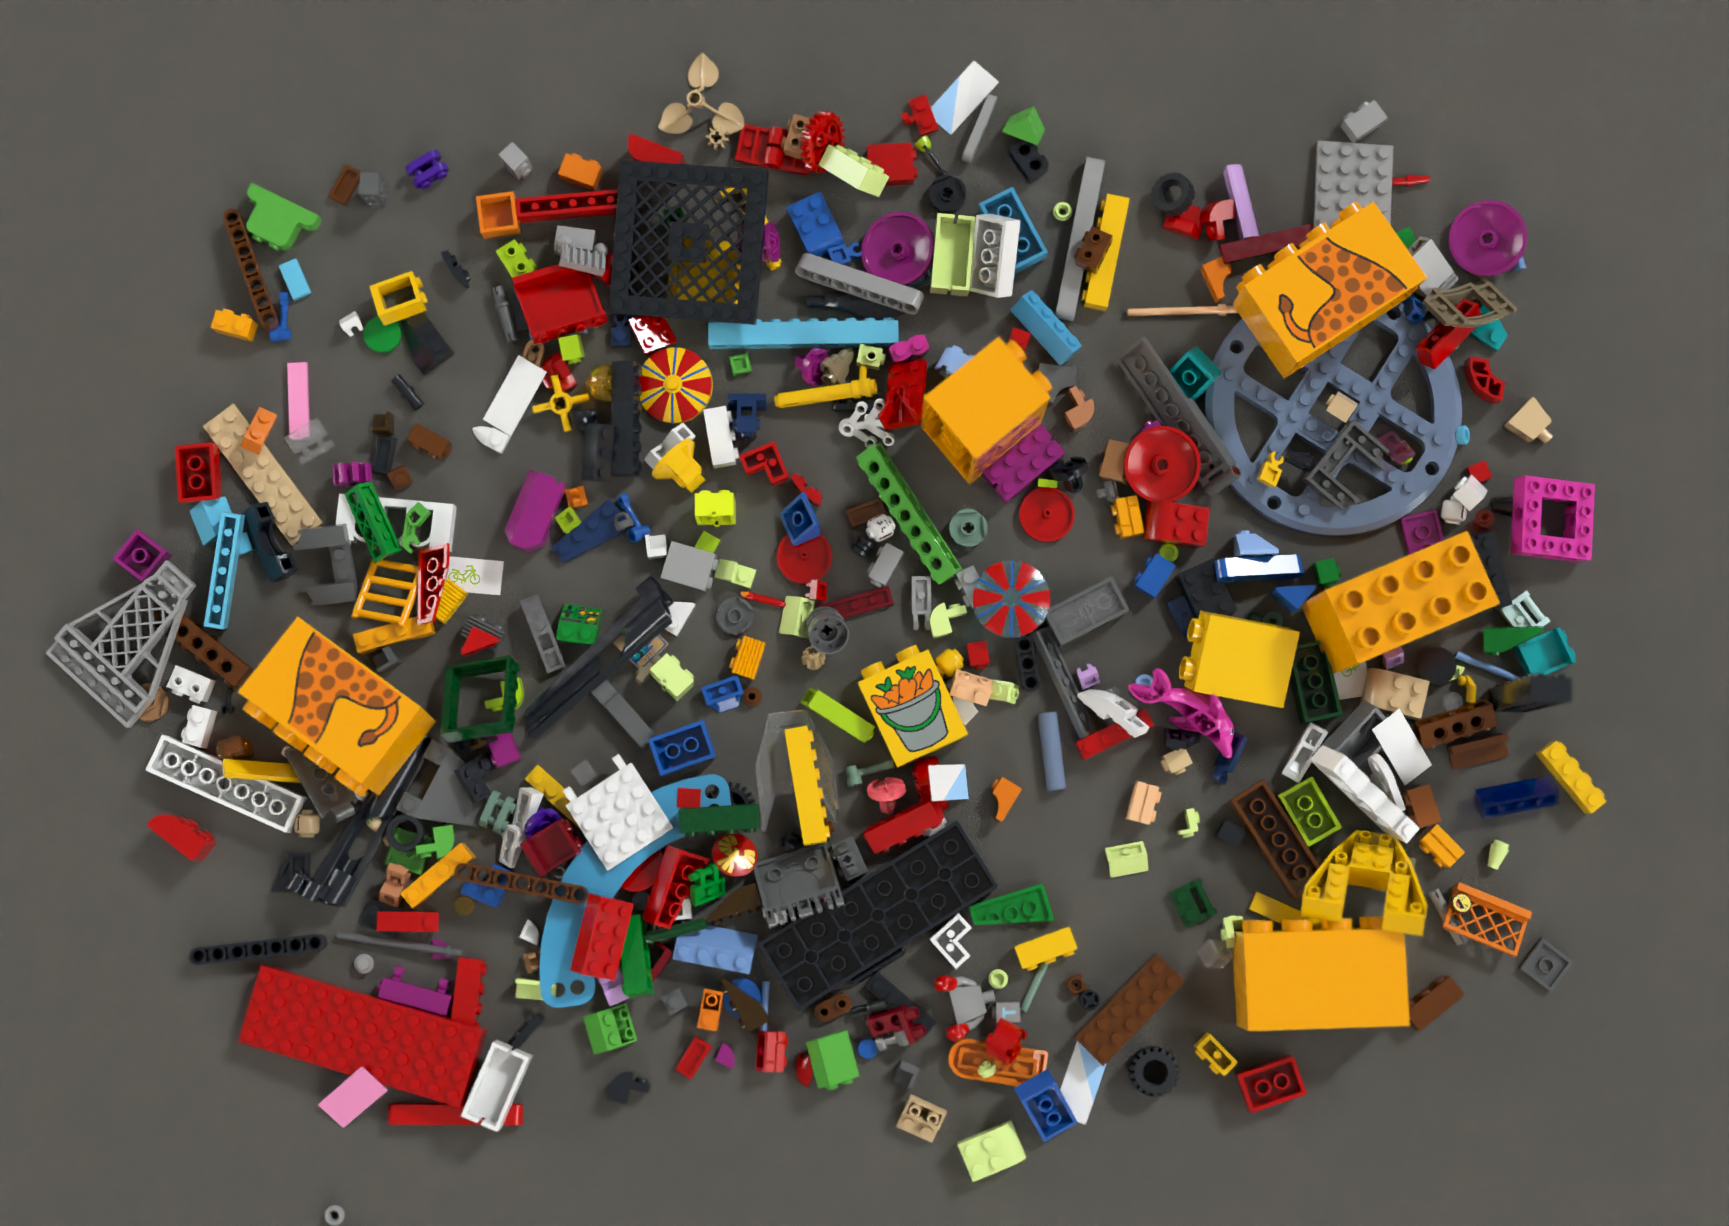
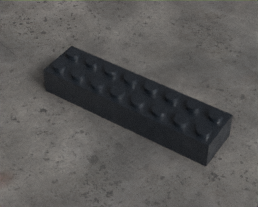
(1531, 693)

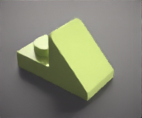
(735, 573)

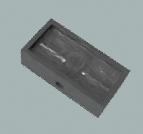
(1086, 611)

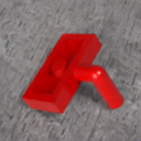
(921, 115)

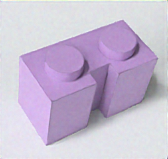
(613, 989)

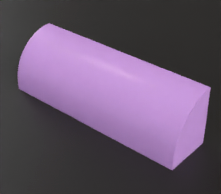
(1238, 191)

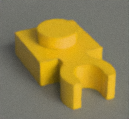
(1269, 471)

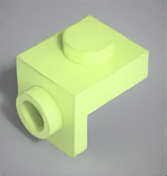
(1004, 691)
(1192, 819)
(1229, 925)

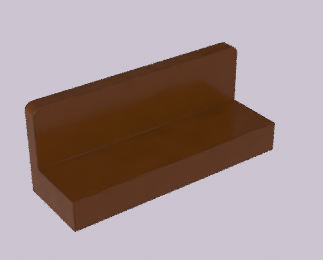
(1478, 751)

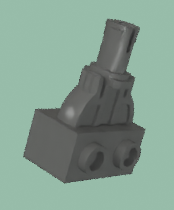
(849, 858)

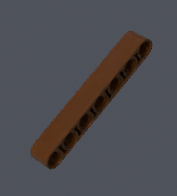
(250, 261)
(513, 877)

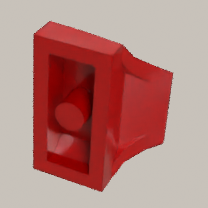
(1186, 224)
(556, 366)

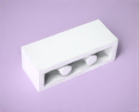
(720, 436)

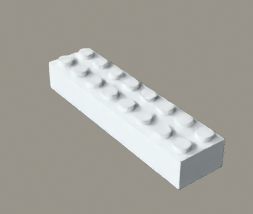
(204, 775)

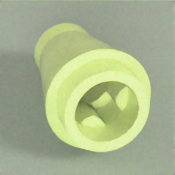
(1497, 853)

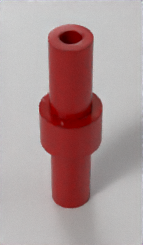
(1410, 180)

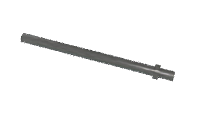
(447, 951)

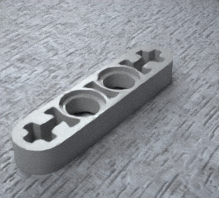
(979, 128)

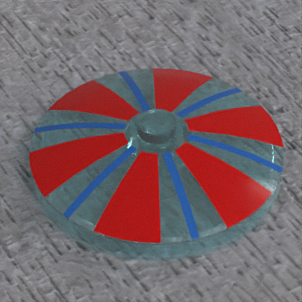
(1011, 599)

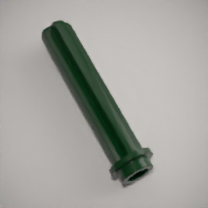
(674, 931)

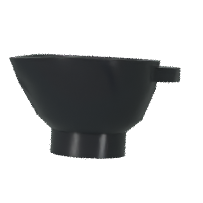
(584, 416)

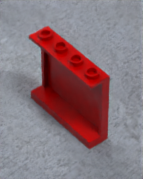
(558, 302)

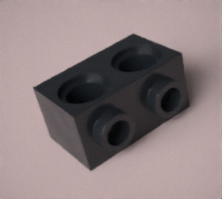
(1023, 162)

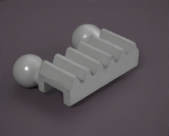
(582, 260)

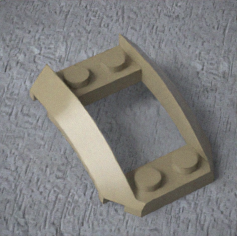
(1443, 302)

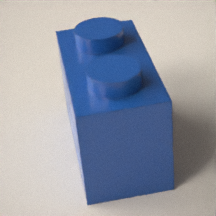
(1154, 576)

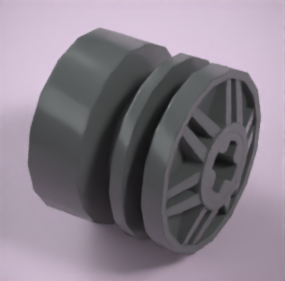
(836, 633)

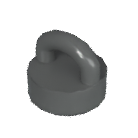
(625, 524)

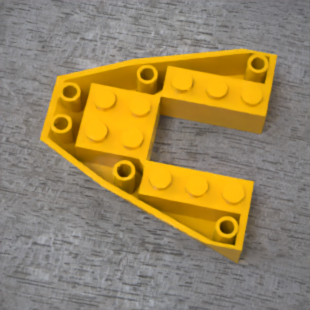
(1374, 863)

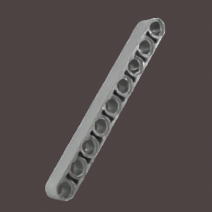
(1082, 222)

